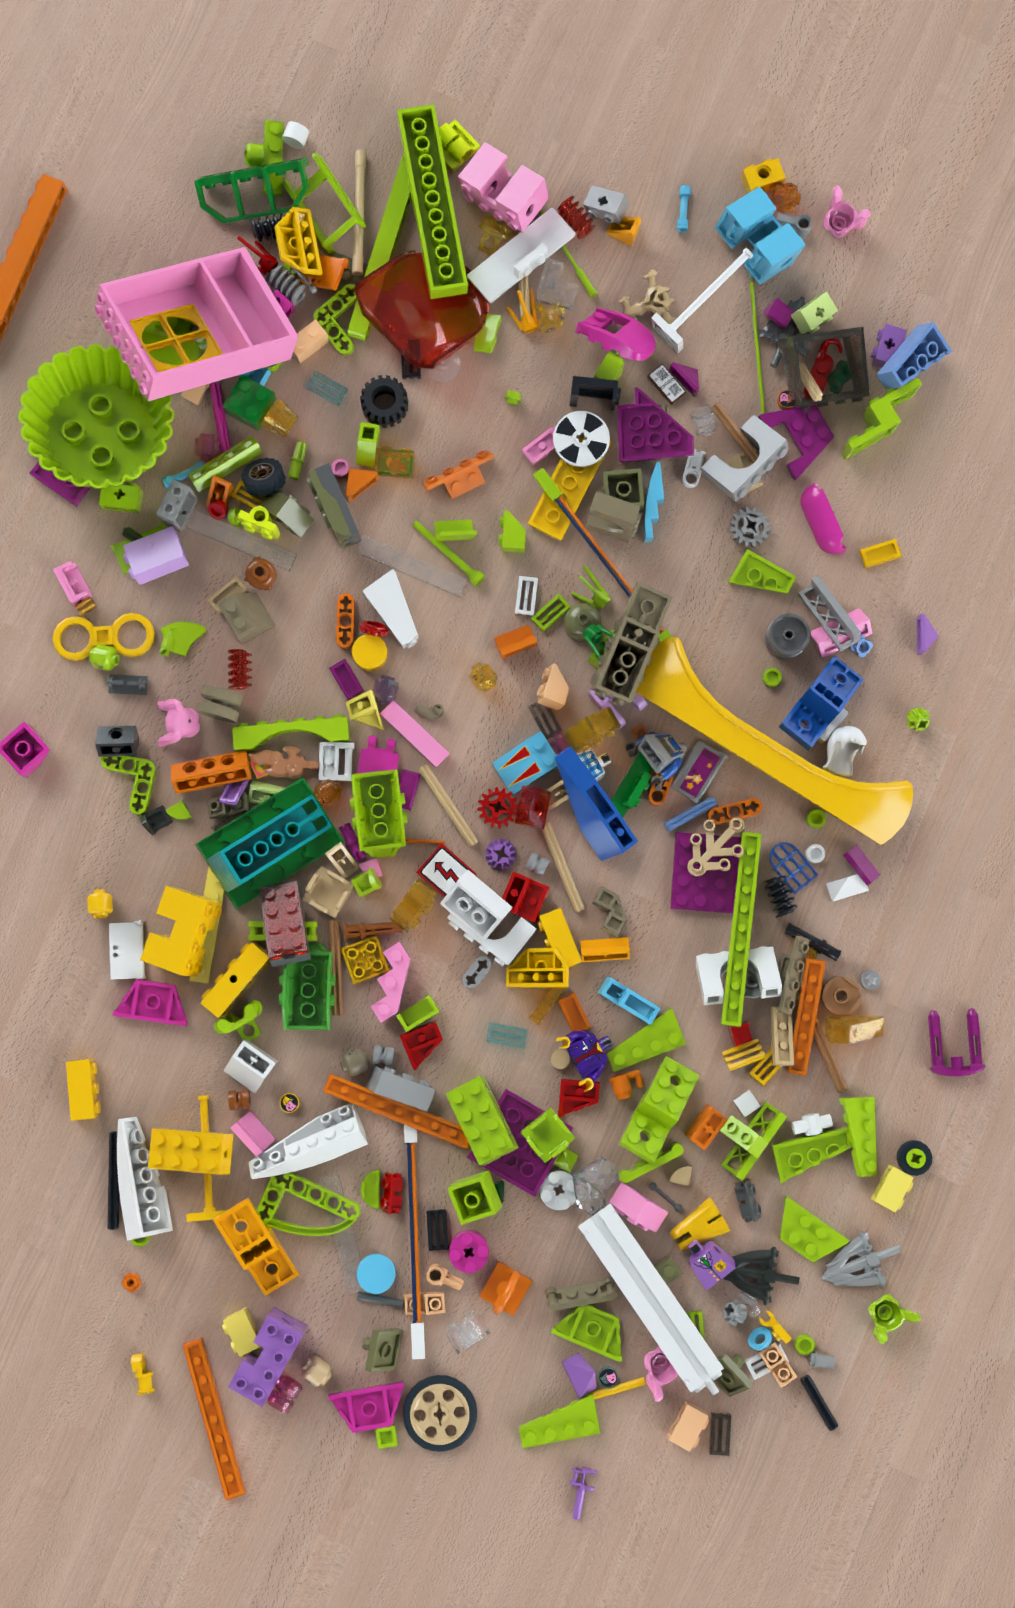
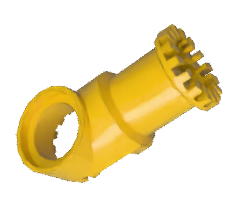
(143, 1375)

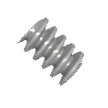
(285, 284)

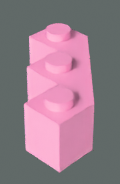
(392, 982)

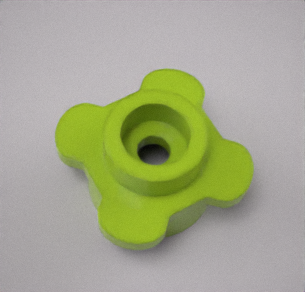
(233, 517)

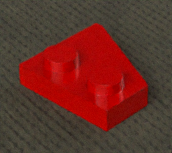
(421, 1042)
(574, 1098)

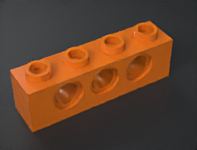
(210, 771)

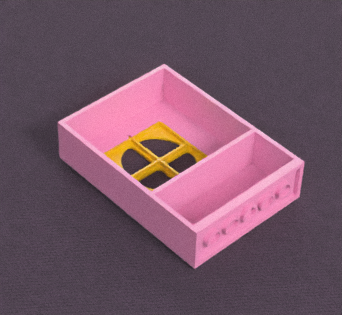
(216, 293)

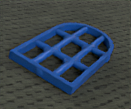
(800, 867)

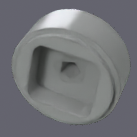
(870, 980)

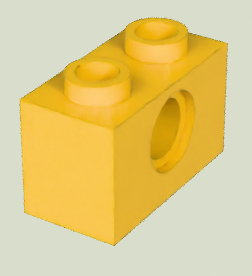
(770, 168)

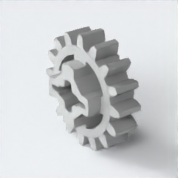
(746, 521)

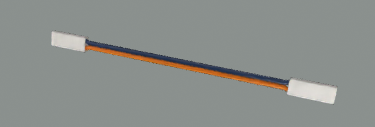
(417, 1329)

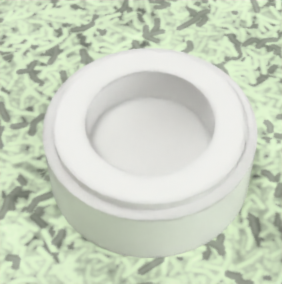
(815, 853)

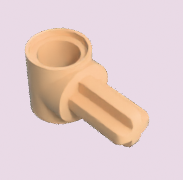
(446, 1278)

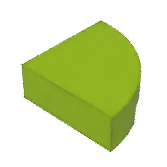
(179, 811)

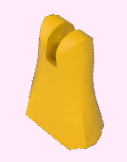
(700, 1225)

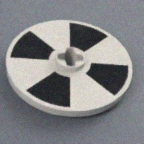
(588, 451)

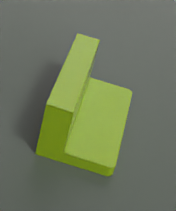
(454, 530)

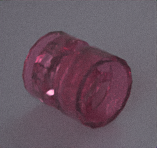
(283, 1396)

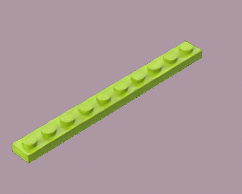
(741, 930)

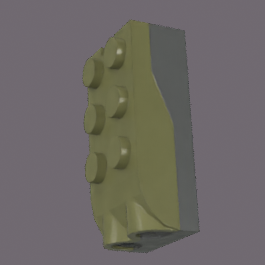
(331, 501)

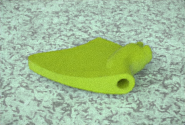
(179, 637)

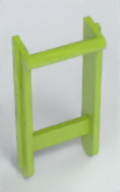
(314, 182)

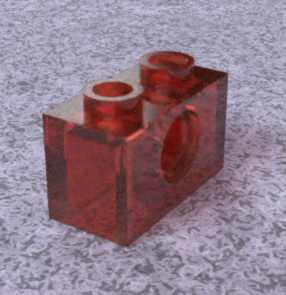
(532, 807)

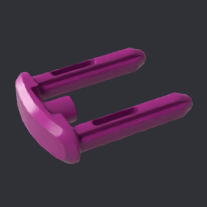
(957, 1067)

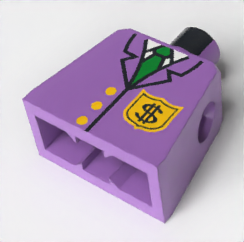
(710, 1263)

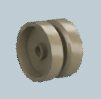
(220, 703)

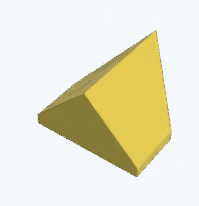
(365, 710)

